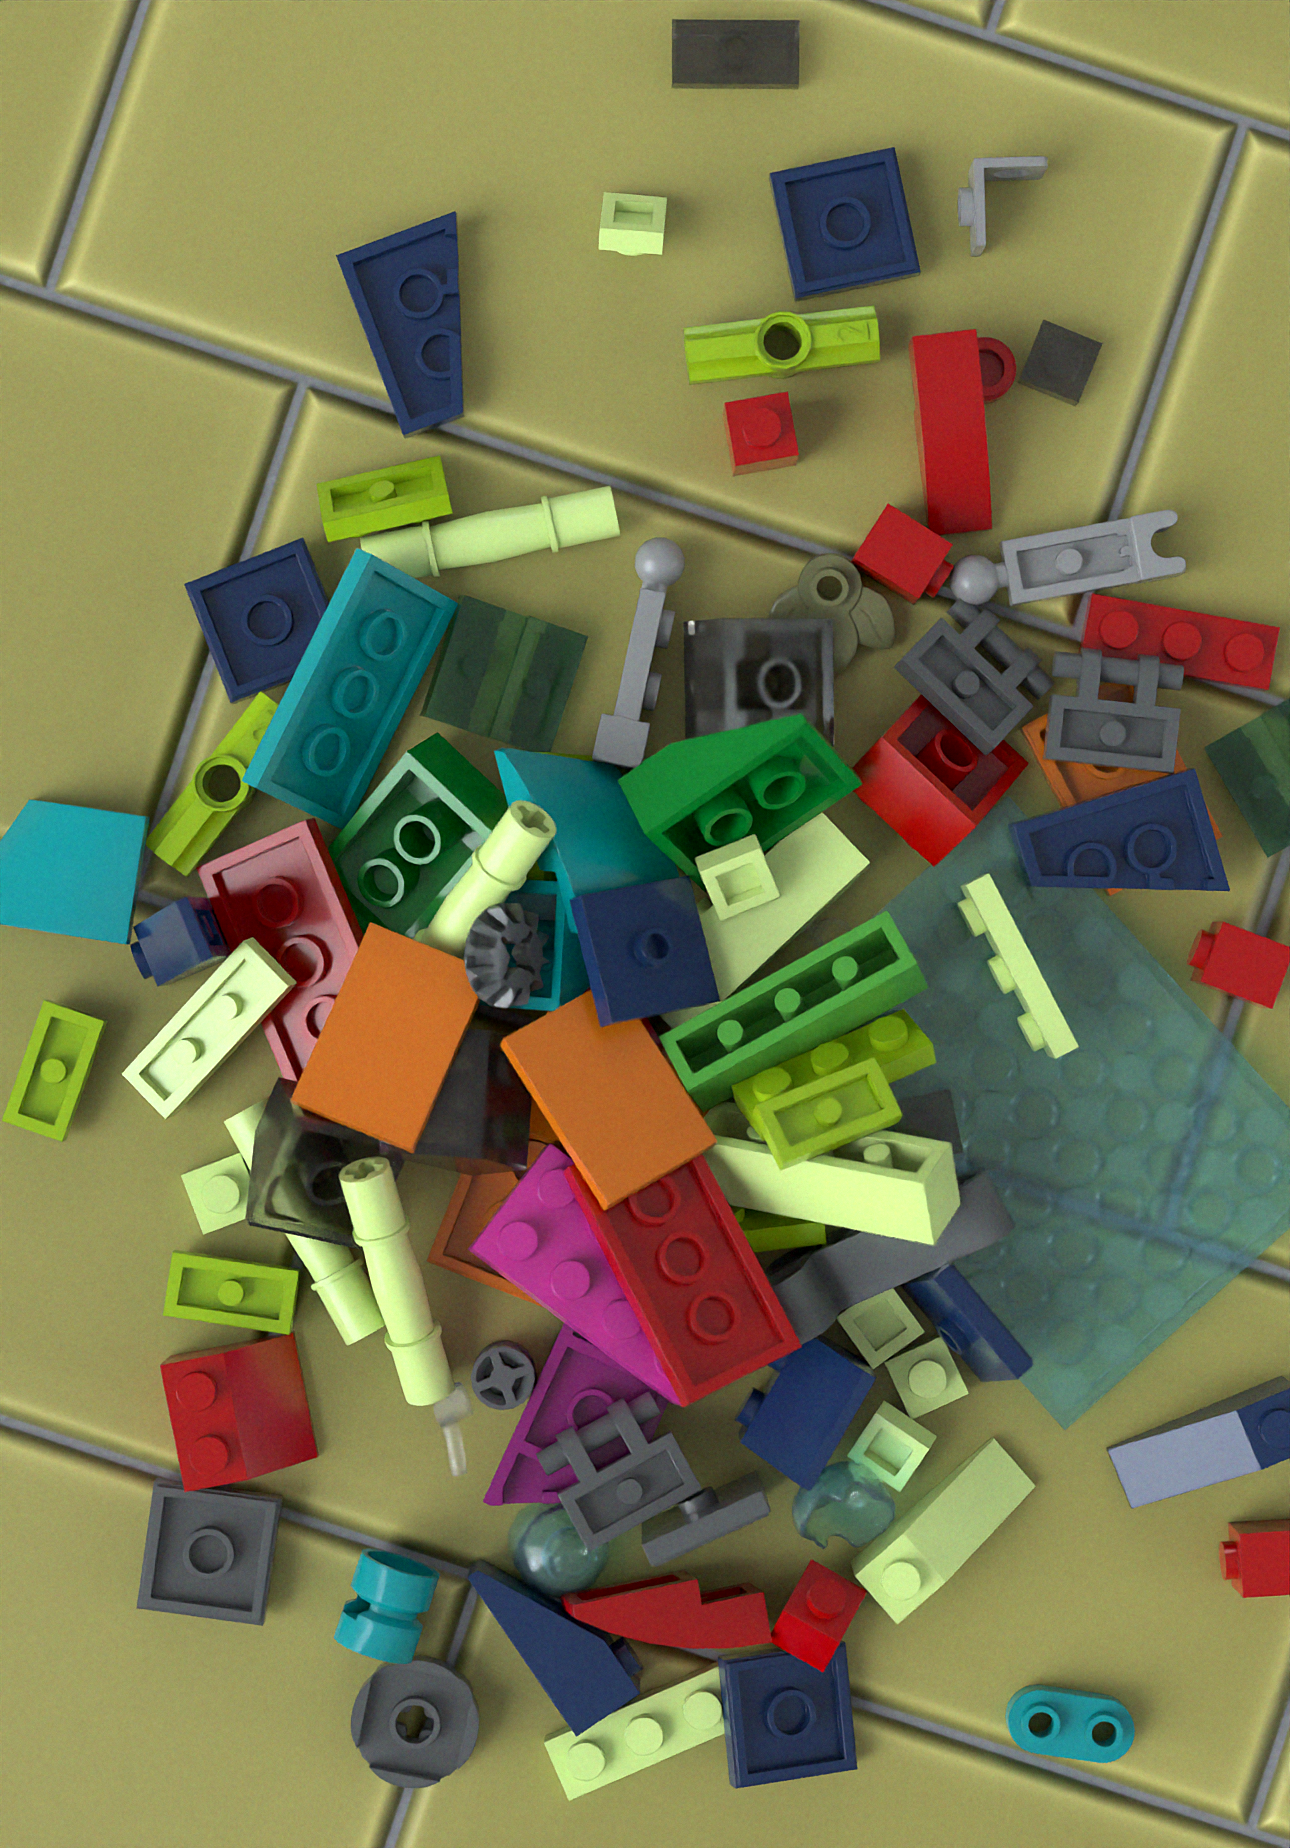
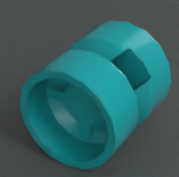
(384, 1614)

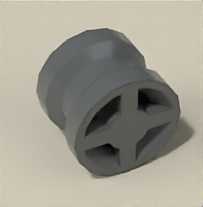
(497, 1389)

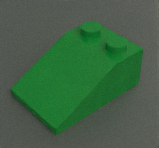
(734, 786)
(415, 837)

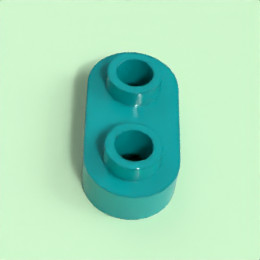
(1071, 1725)

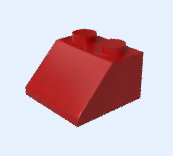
(933, 780)
(238, 1411)

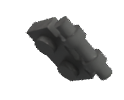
(966, 685)
(1113, 731)
(627, 1489)

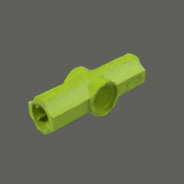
(823, 337)
(196, 817)

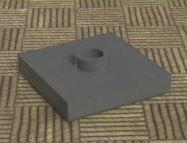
(704, 1518)
(209, 1552)

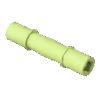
(498, 533)
(496, 870)
(336, 1274)
(397, 1280)

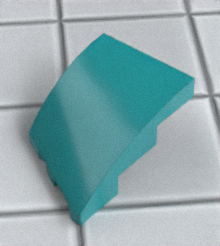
(596, 834)
(72, 871)

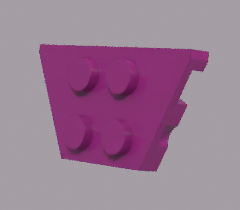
(570, 1392)

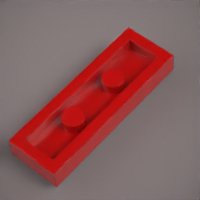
(1205, 644)

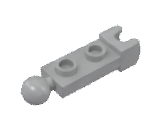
(1069, 562)
(622, 736)

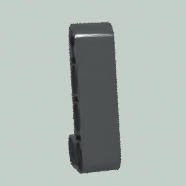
(856, 1265)

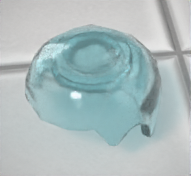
(844, 1503)
(551, 1553)

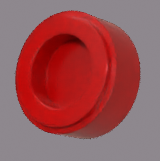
(997, 368)

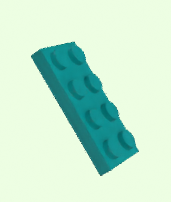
(350, 690)

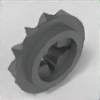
(488, 960)

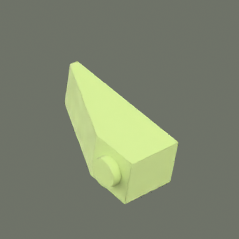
(941, 1531)

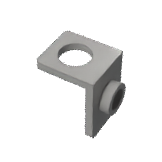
(972, 198)

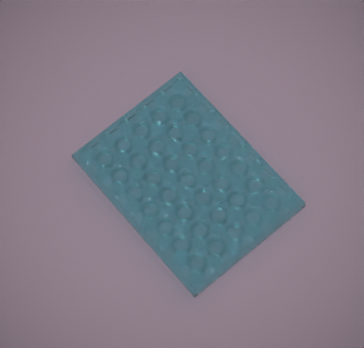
(1127, 1164)

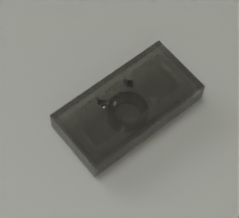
(735, 54)

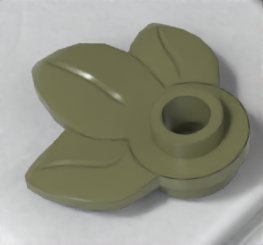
(857, 611)

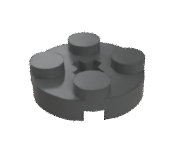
(437, 1750)

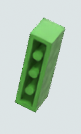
(794, 1010)

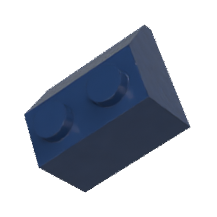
(805, 1408)

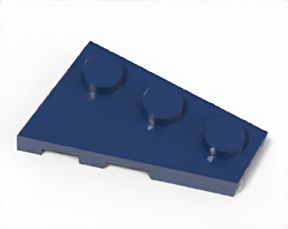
(412, 319)
(1126, 839)

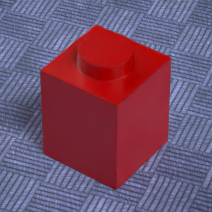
(760, 433)
(904, 556)
(1239, 963)
(1257, 1557)
(817, 1615)

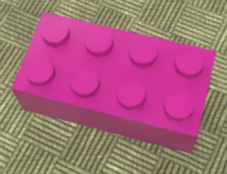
(553, 1256)

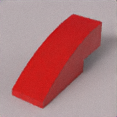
(951, 431)
(674, 1612)

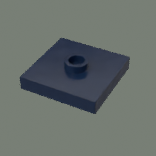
(844, 224)
(260, 617)
(644, 950)
(968, 1325)
(785, 1717)

